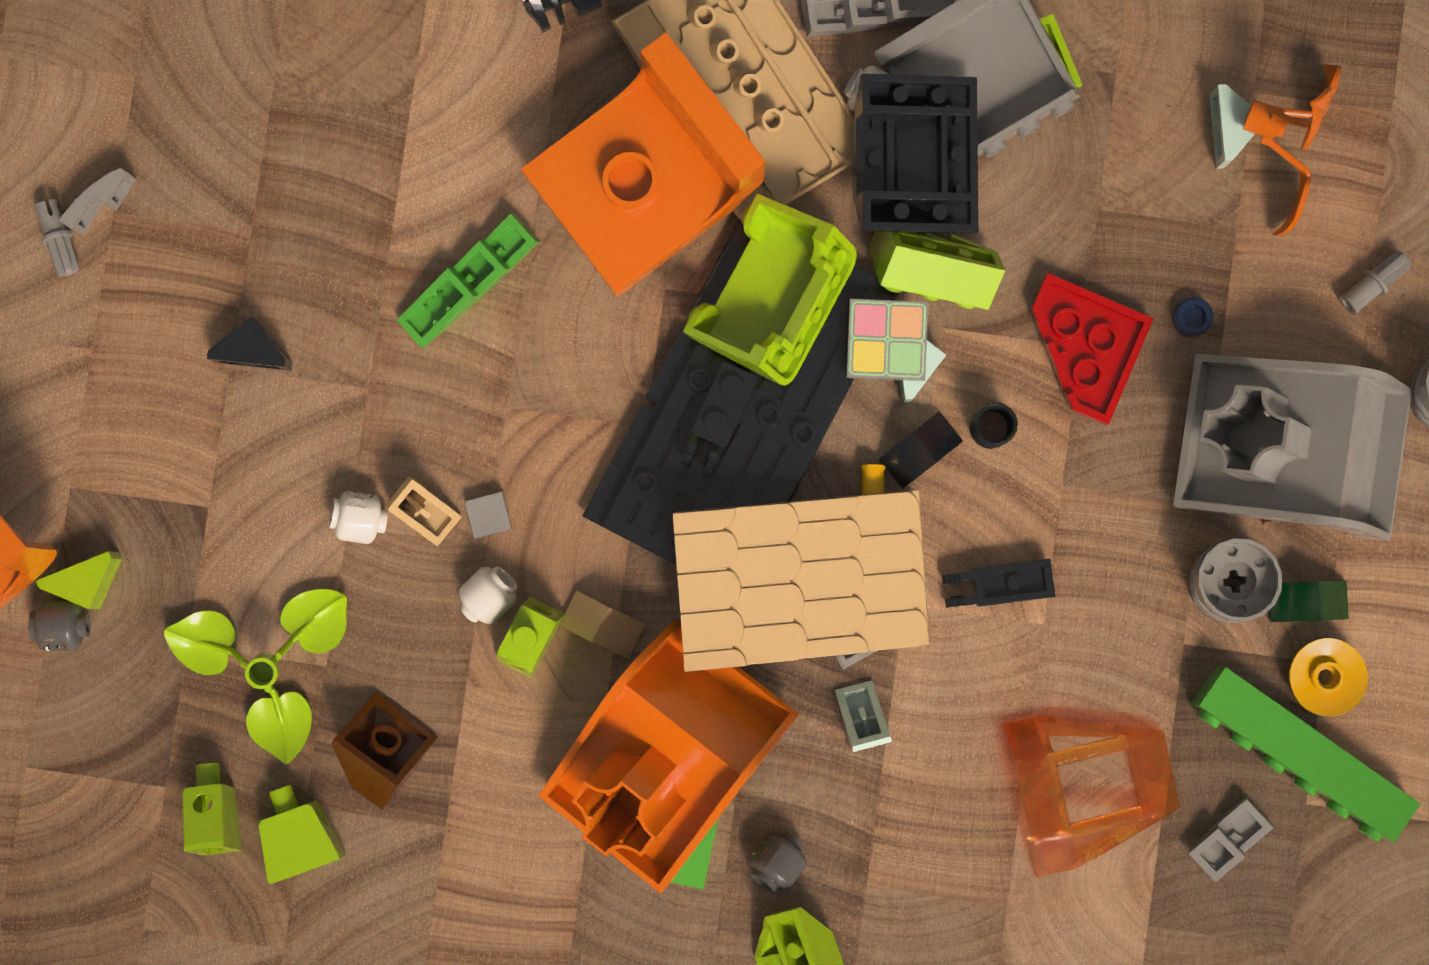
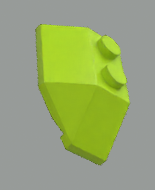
(796, 939)

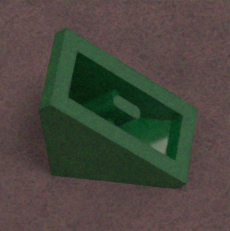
(1311, 602)

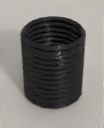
(1008, 415)

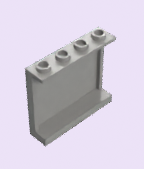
(1006, 50)

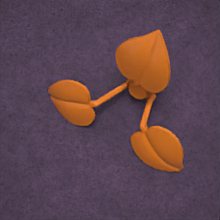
(1273, 120)

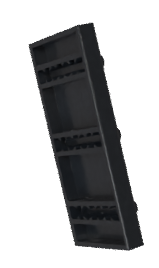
(767, 448)

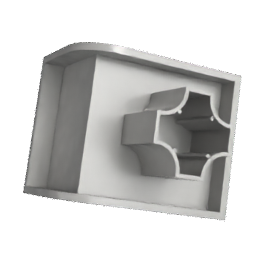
(1294, 443)

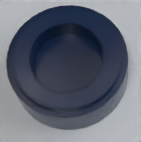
(1192, 317)

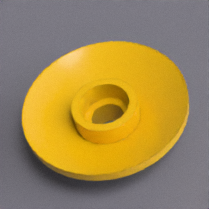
(1346, 682)

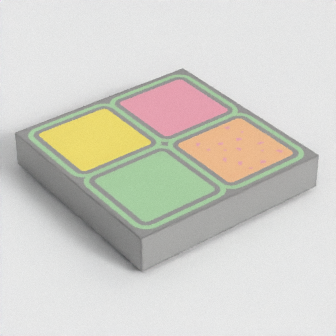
(887, 340)

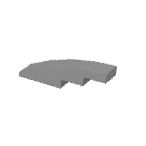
(853, 16)

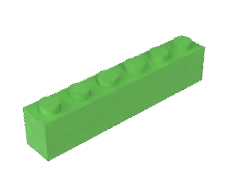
(1305, 754)

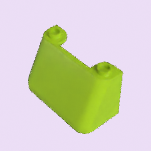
(776, 291)

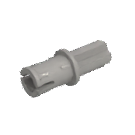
(56, 238)
(1375, 282)

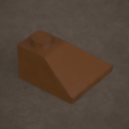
(381, 749)

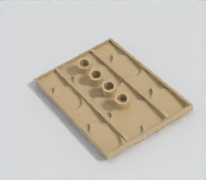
(763, 80)
(801, 579)

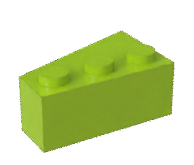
(937, 267)

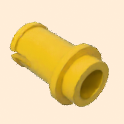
(872, 479)

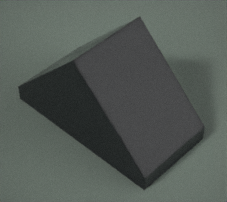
(250, 347)
(920, 450)

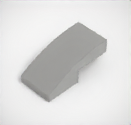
(107, 190)
(1230, 838)

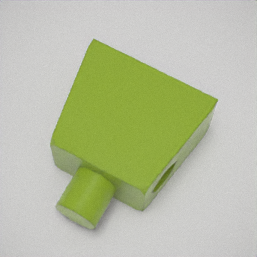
(529, 636)
(212, 829)
(296, 837)

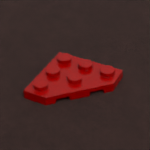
(1089, 344)

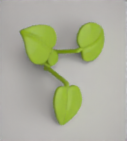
(280, 722)

